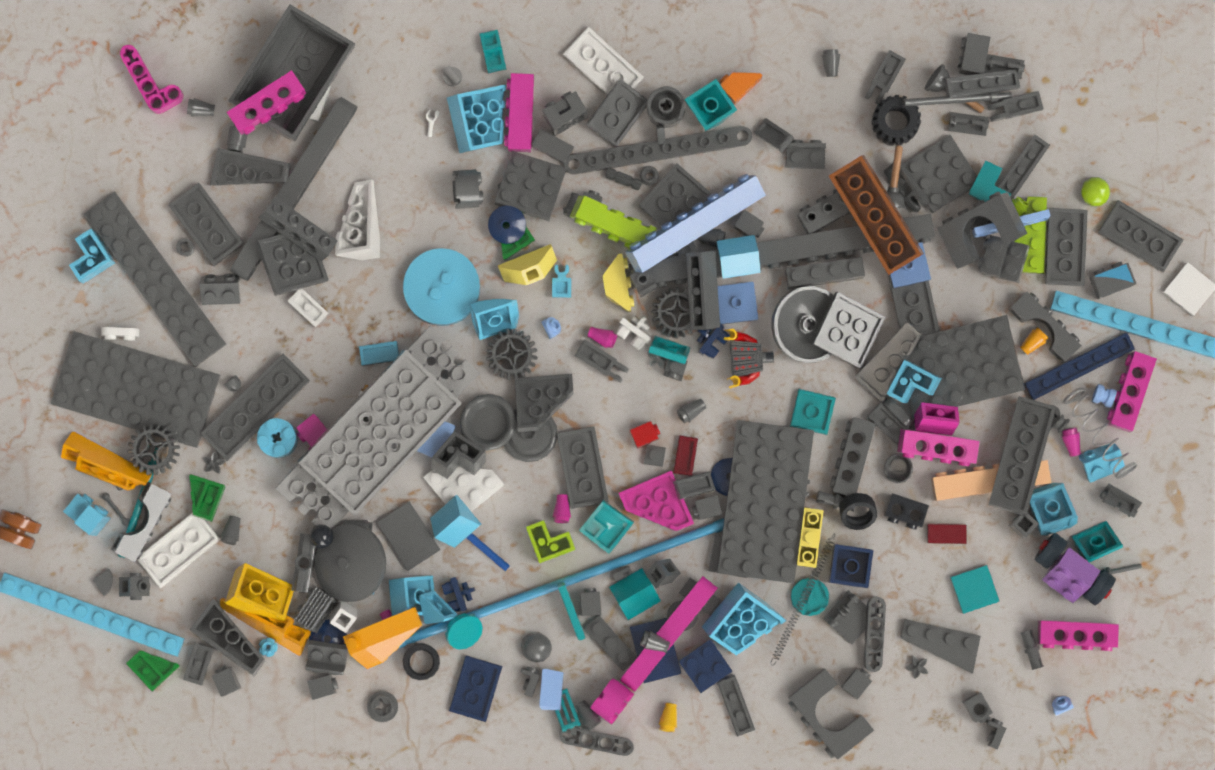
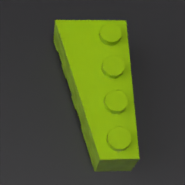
(610, 221)

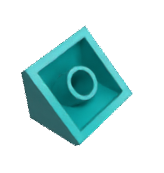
(711, 105)
(1096, 542)
(635, 594)

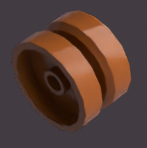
(17, 527)

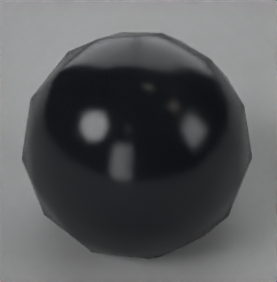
(321, 536)

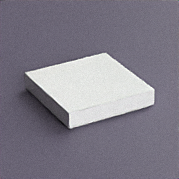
(1190, 289)

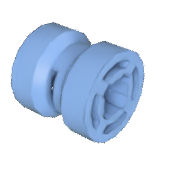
(1104, 396)

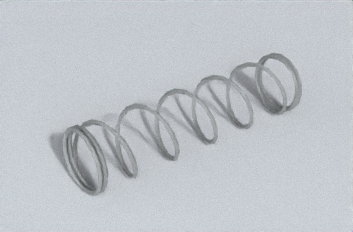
(1118, 475)

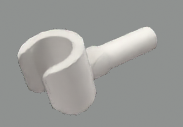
(431, 121)

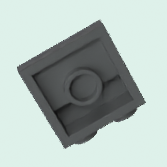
(1002, 259)

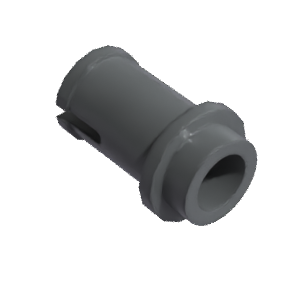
(569, 207)

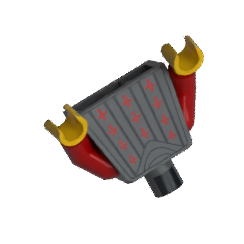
(746, 358)

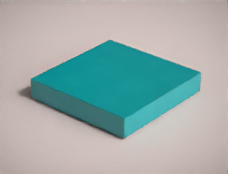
(669, 349)
(812, 411)
(974, 589)

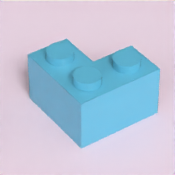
(95, 258)
(911, 377)
(86, 515)

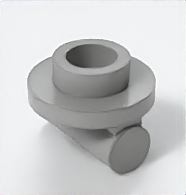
(452, 76)

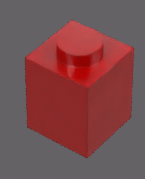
(645, 434)

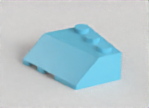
(478, 118)
(741, 620)

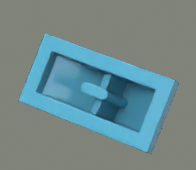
(435, 608)

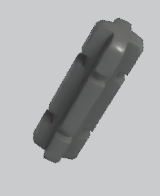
(623, 178)

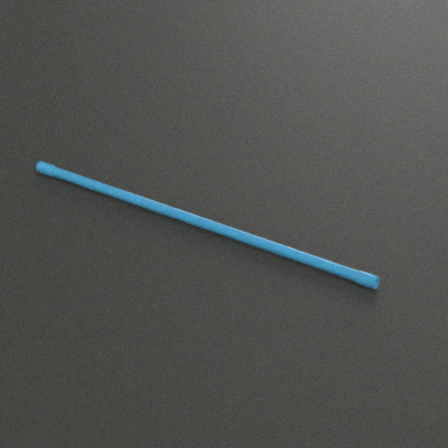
(716, 526)

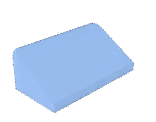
(551, 690)

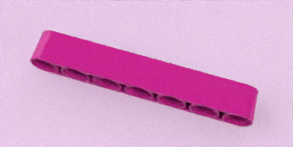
(670, 632)

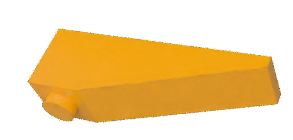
(378, 641)

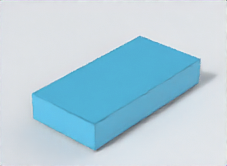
(378, 353)

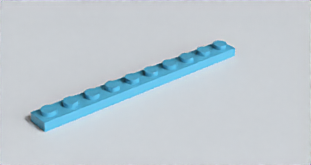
(1133, 324)
(91, 614)

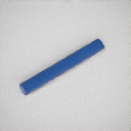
(487, 551)

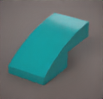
(493, 51)

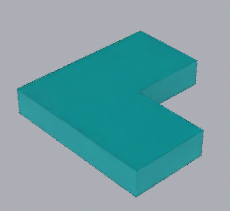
(985, 182)

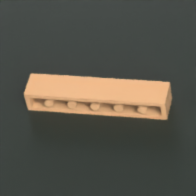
(975, 482)

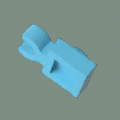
(561, 286)

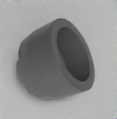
(233, 384)

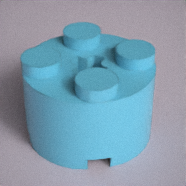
(266, 439)

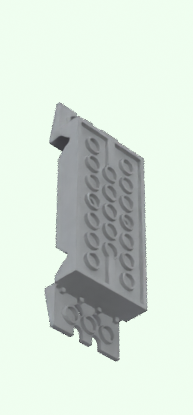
(402, 407)

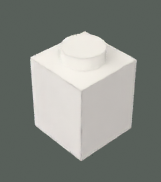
(343, 616)

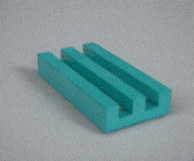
(570, 724)

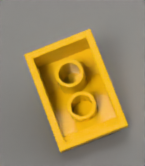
(259, 593)

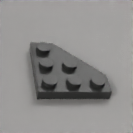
(540, 399)

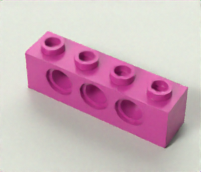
(255, 103)
(1145, 365)
(968, 448)
(1108, 631)

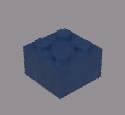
(851, 566)
(705, 666)

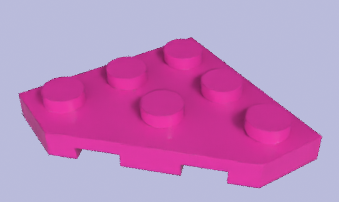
(658, 502)

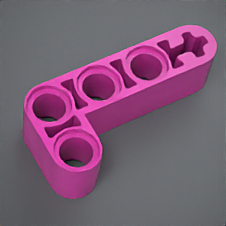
(146, 78)

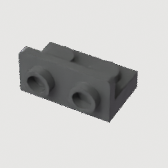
(806, 155)
(326, 657)

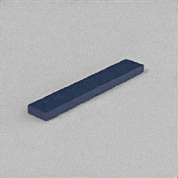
(1079, 366)

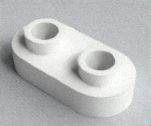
(112, 332)

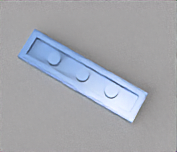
(1026, 220)

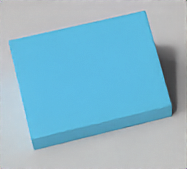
(738, 256)
(454, 522)

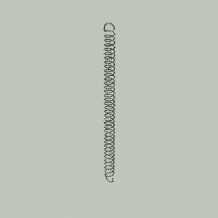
(802, 605)

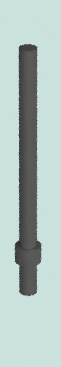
(990, 97)

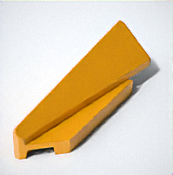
(102, 463)
(283, 632)

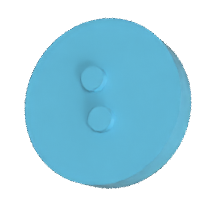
(441, 286)

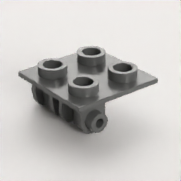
(848, 617)

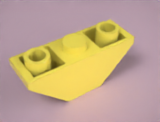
(528, 267)
(617, 284)
(810, 537)

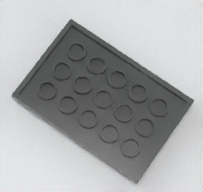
(973, 362)

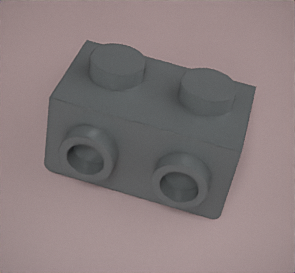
(220, 289)

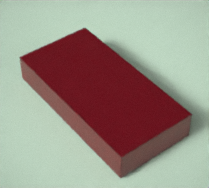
(685, 455)
(946, 534)

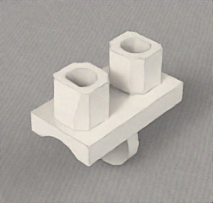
(626, 327)

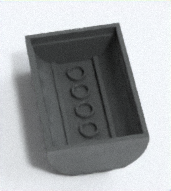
(313, 55)

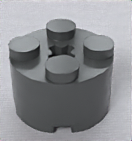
(659, 98)
(466, 188)

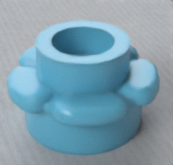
(268, 652)

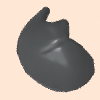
(898, 468)
(536, 647)

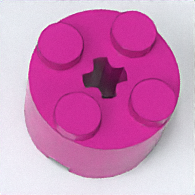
(612, 701)

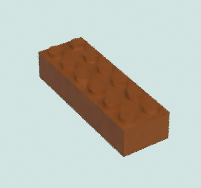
(876, 214)

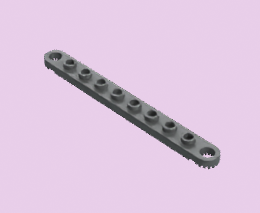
(653, 151)

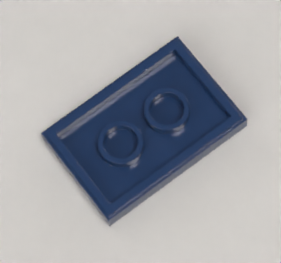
(669, 664)
(475, 688)

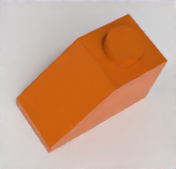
(739, 84)

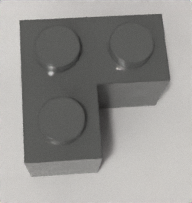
(458, 452)

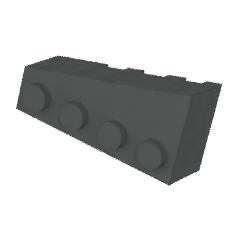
(222, 634)

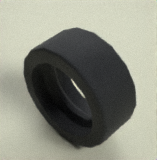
(863, 521)
(423, 676)

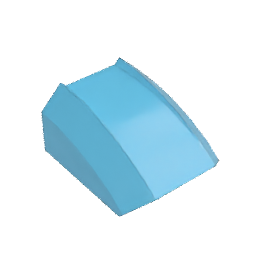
(494, 316)
(1052, 509)

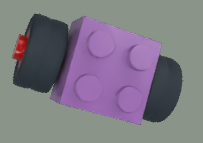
(1071, 573)

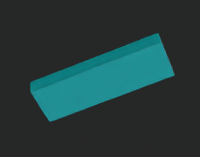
(571, 611)

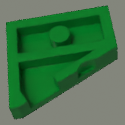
(205, 497)
(151, 669)

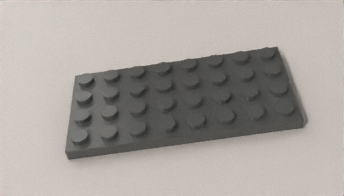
(135, 388)
(765, 501)

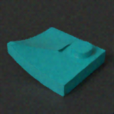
(606, 526)

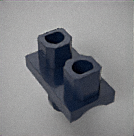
(708, 349)
(453, 586)

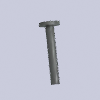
(1123, 569)

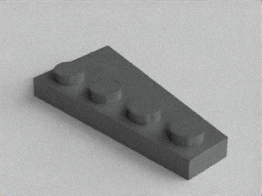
(242, 168)
(885, 364)
(949, 644)

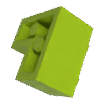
(547, 547)

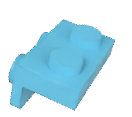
(1096, 467)

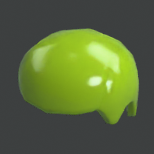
(1095, 191)

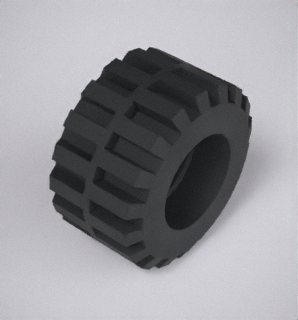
(884, 131)

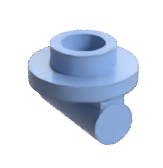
(551, 327)
(1061, 705)

